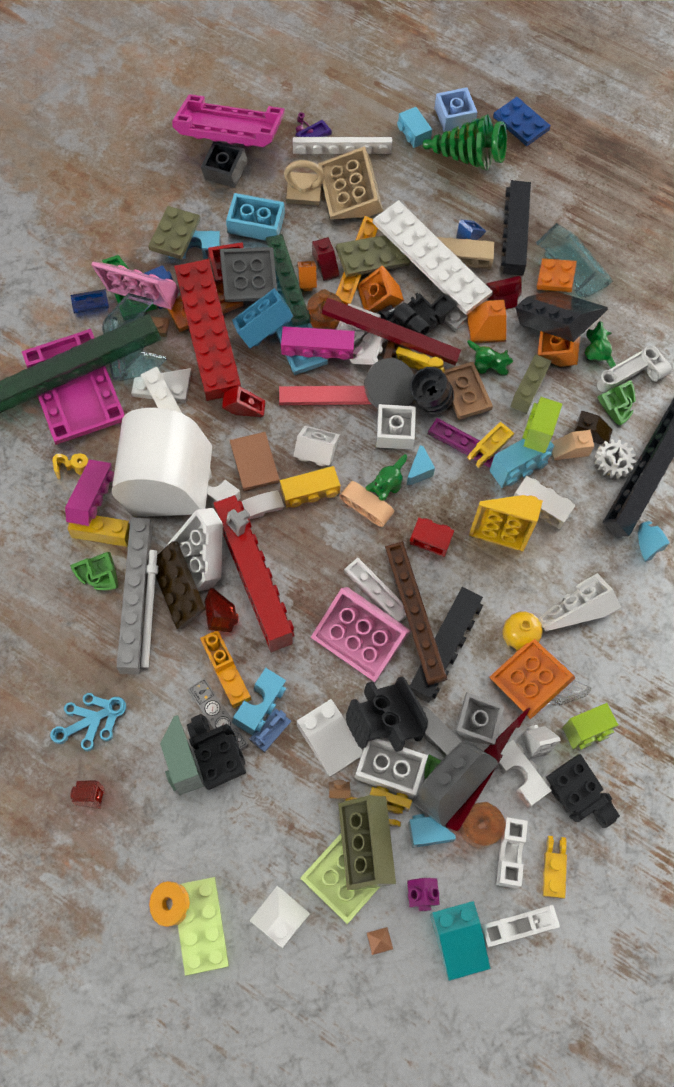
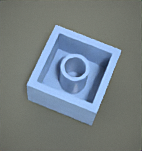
(454, 108)

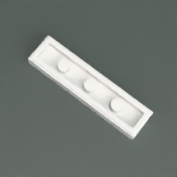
(375, 589)

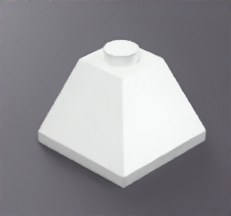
(279, 917)

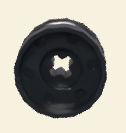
(432, 390)

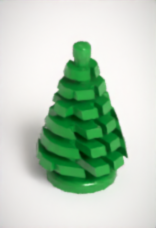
(473, 142)

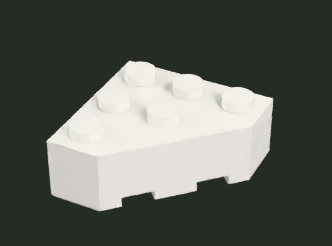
(202, 547)

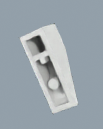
(539, 741)

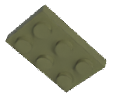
(174, 232)

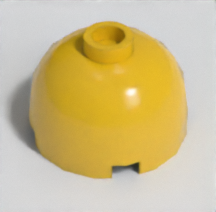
(521, 629)

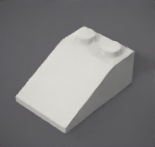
(329, 737)

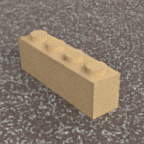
(471, 252)

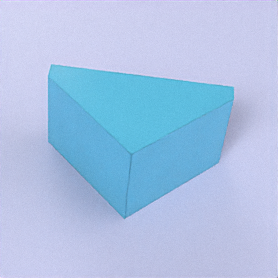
(421, 468)

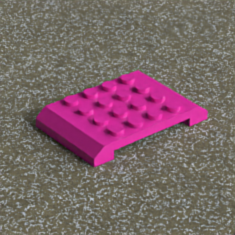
(227, 123)
(80, 404)

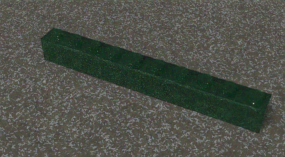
(77, 362)

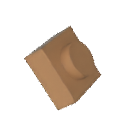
(162, 325)
(339, 789)

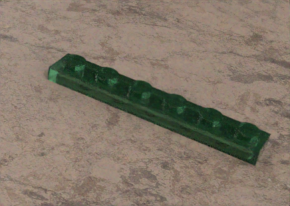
(288, 280)

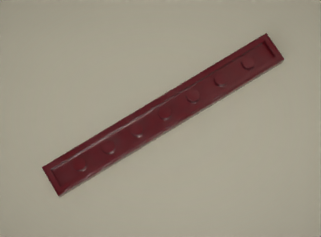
(391, 331)

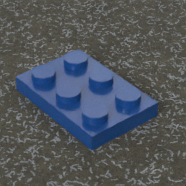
(522, 121)

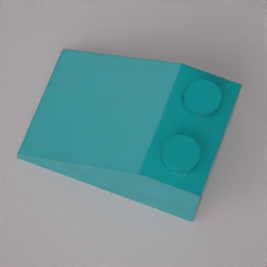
(460, 940)

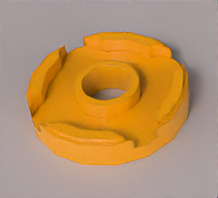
(158, 903)

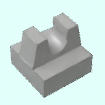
(237, 521)

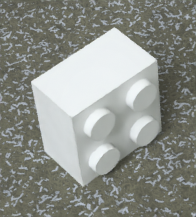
(395, 426)

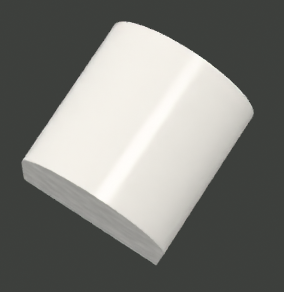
(161, 464)

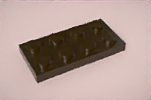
(178, 586)

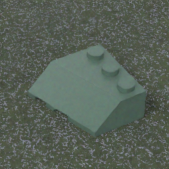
(182, 771)

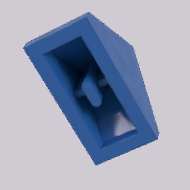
(469, 230)

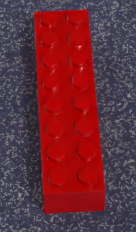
(207, 328)
(256, 579)

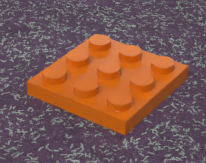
(532, 678)

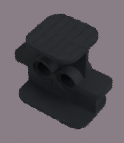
(385, 706)

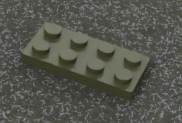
(369, 254)

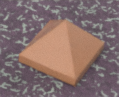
(379, 941)

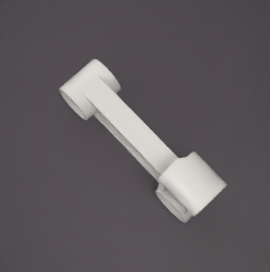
(655, 366)

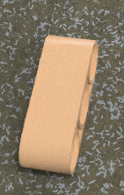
(366, 503)

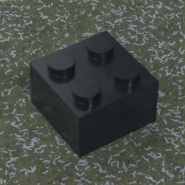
(224, 164)

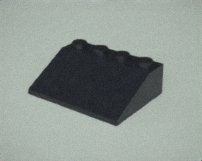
(559, 314)

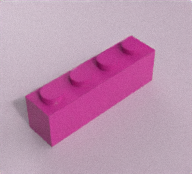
(317, 342)
(89, 492)

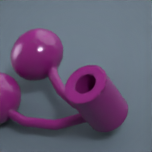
(300, 118)

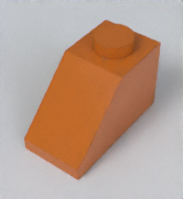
(307, 275)

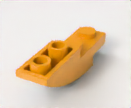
(225, 669)

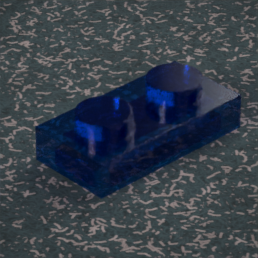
(89, 301)

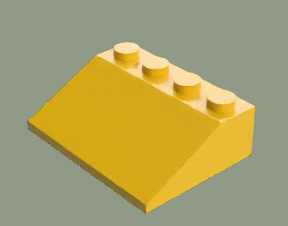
(507, 520)

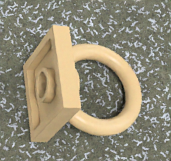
(304, 187)

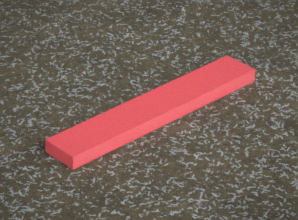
(323, 395)

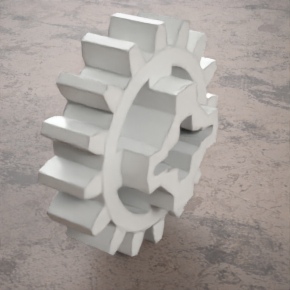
(611, 463)

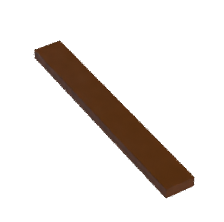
(416, 614)

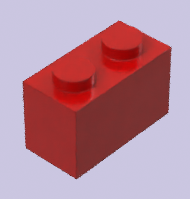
(431, 536)

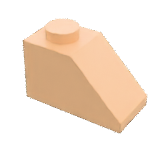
(573, 445)

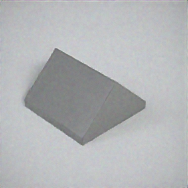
(479, 719)

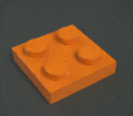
(556, 275)

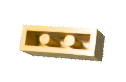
(310, 487)
(102, 530)

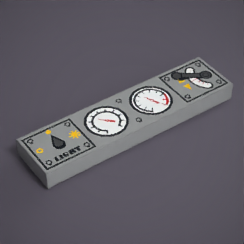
(214, 710)

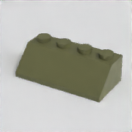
(366, 843)

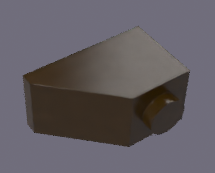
(599, 428)

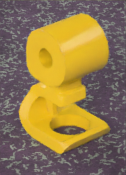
(77, 462)

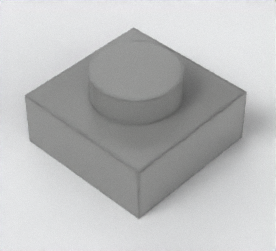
(455, 319)

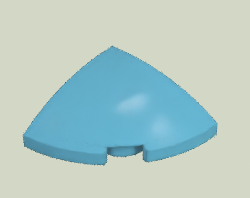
(651, 540)

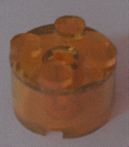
(315, 308)
(485, 836)

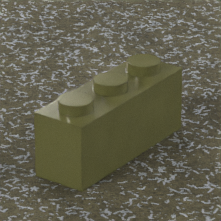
(530, 383)

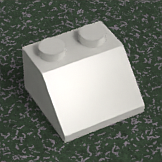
(316, 446)

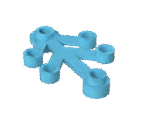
(91, 719)

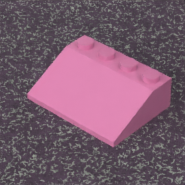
(124, 281)
(360, 633)

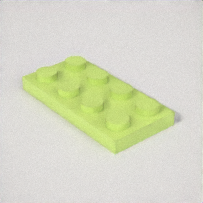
(202, 929)

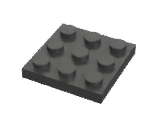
(247, 273)

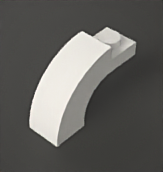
(520, 926)

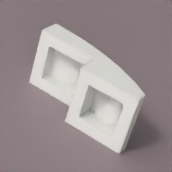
(263, 503)

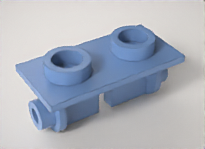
(271, 730)

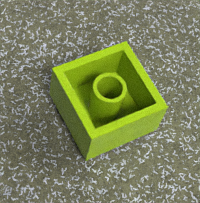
(541, 424)
(590, 726)

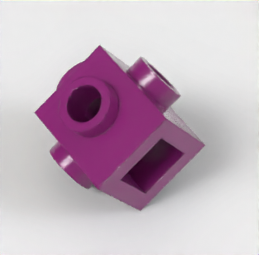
(423, 893)

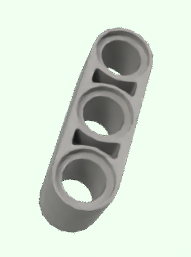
(439, 734)

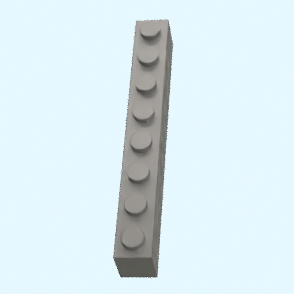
(134, 597)

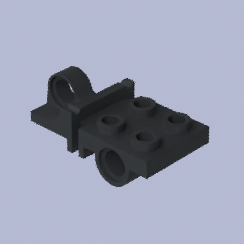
(421, 315)
(215, 752)
(580, 793)

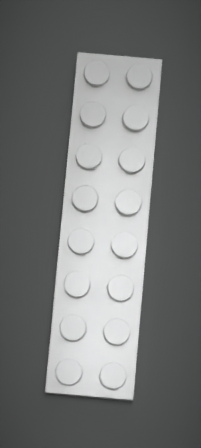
(432, 257)

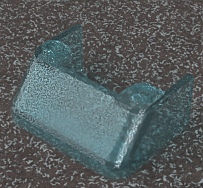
(565, 245)
(138, 362)

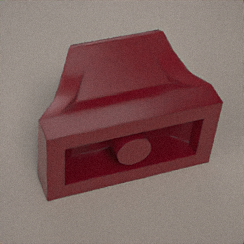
(507, 290)

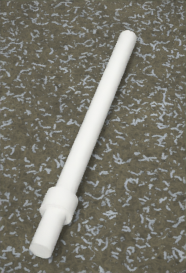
(152, 571)

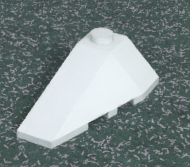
(589, 602)

